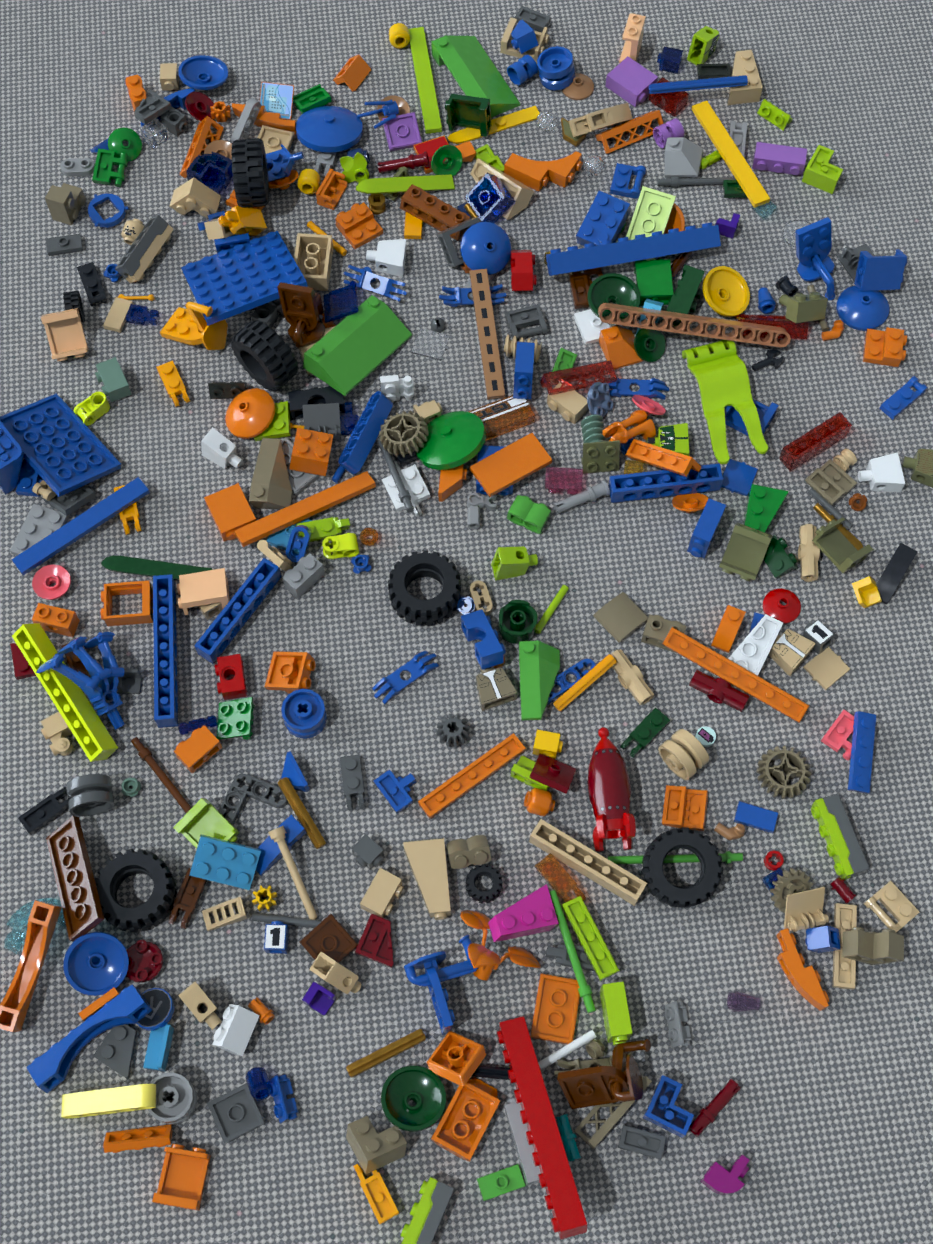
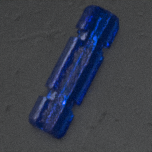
(211, 721)

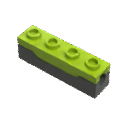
(839, 836)
(427, 1213)

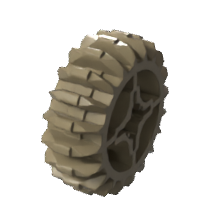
(404, 433)
(799, 771)

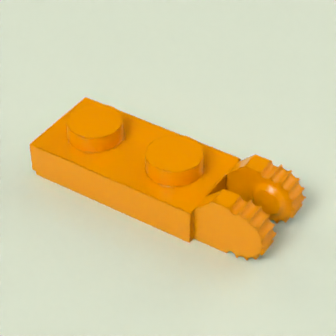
(172, 382)
(128, 514)
(377, 1195)

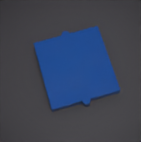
(738, 477)

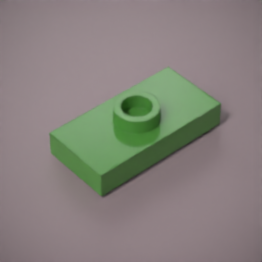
(564, 360)
(501, 1182)

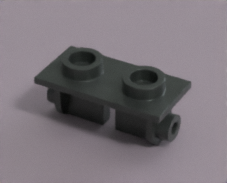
(225, 390)

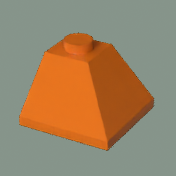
(618, 346)

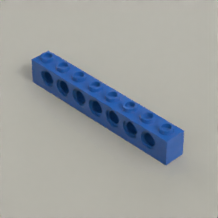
(165, 651)

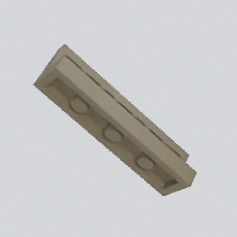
(610, 1122)

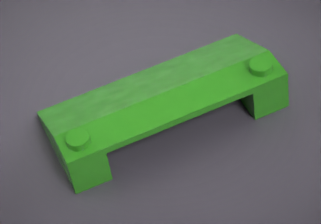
(474, 71)
(356, 346)

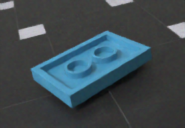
(225, 862)

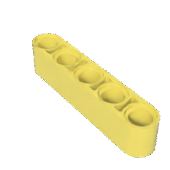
(108, 1101)

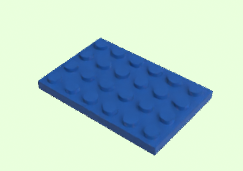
(59, 445)

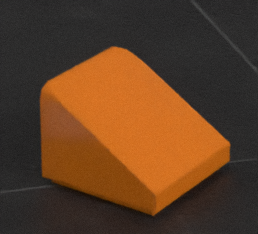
(467, 151)

